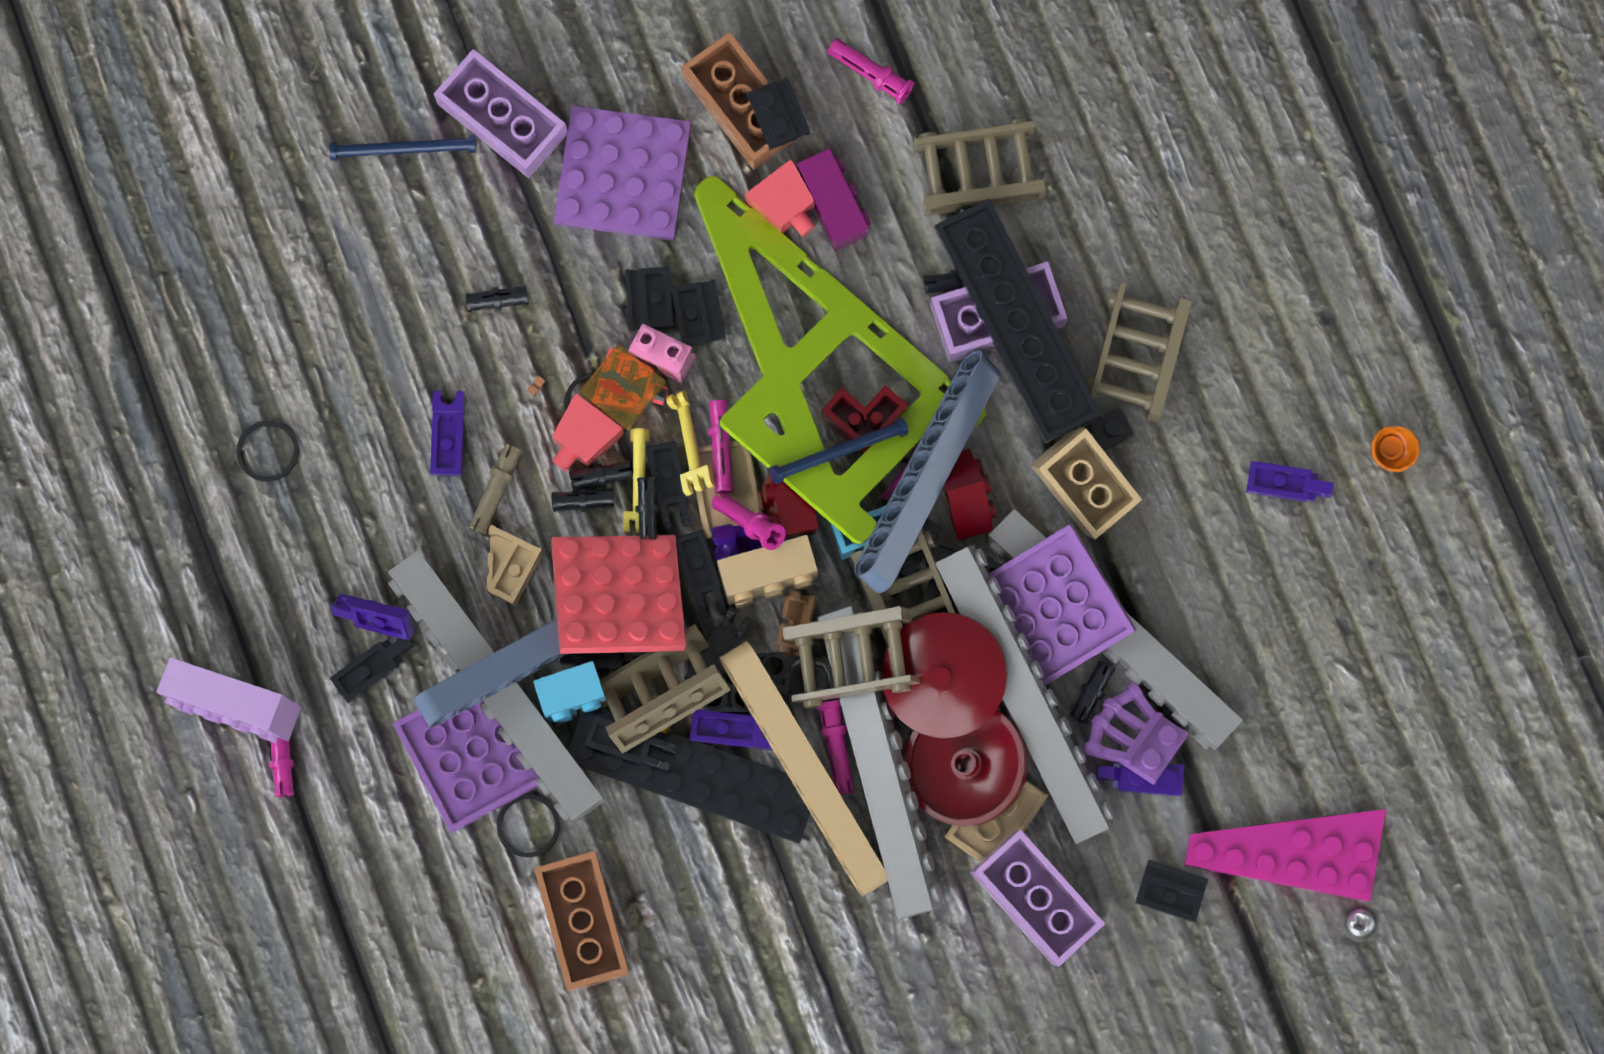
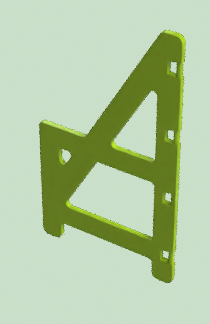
(786, 368)

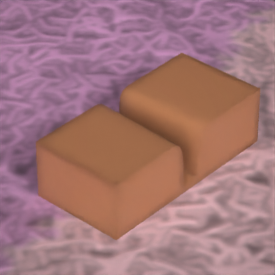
(536, 386)

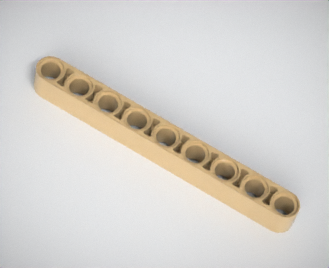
(804, 768)

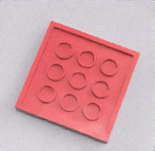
(617, 594)

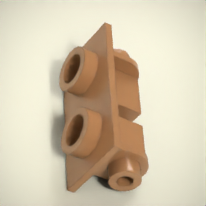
(797, 611)

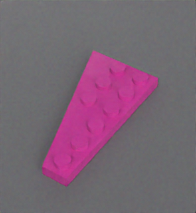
(1314, 854)

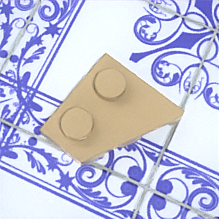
(510, 565)

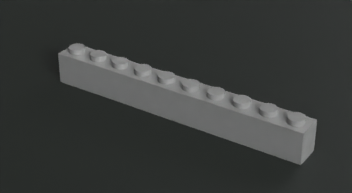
(1141, 655)
(1027, 698)
(511, 707)
(887, 786)

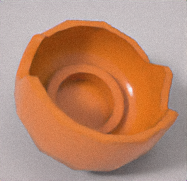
(1395, 448)

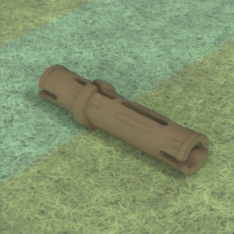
(500, 477)

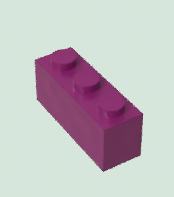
(834, 199)

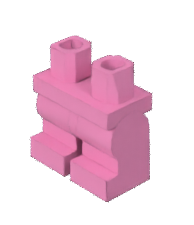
(663, 351)

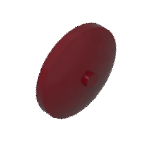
(958, 672)
(970, 775)

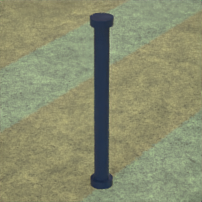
(402, 147)
(779, 473)

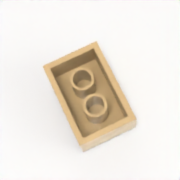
(1086, 482)
(768, 571)

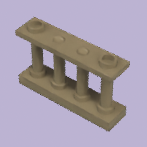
(997, 191)
(1167, 344)
(878, 600)
(832, 631)
(670, 706)

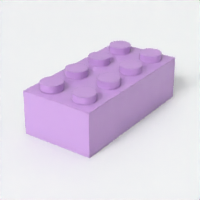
(501, 113)
(964, 330)
(228, 701)
(1037, 898)

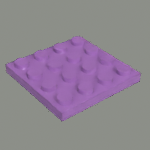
(622, 173)
(1062, 603)
(465, 764)

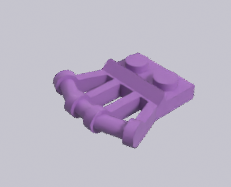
(1153, 746)

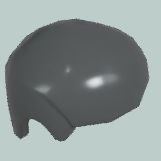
(823, 676)

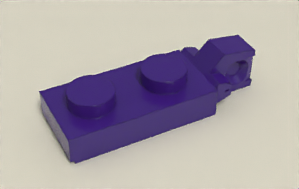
(1286, 482)
(374, 616)
(1122, 778)

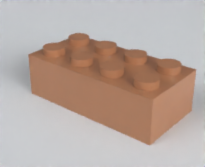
(720, 81)
(582, 921)

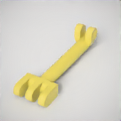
(639, 438)
(696, 472)

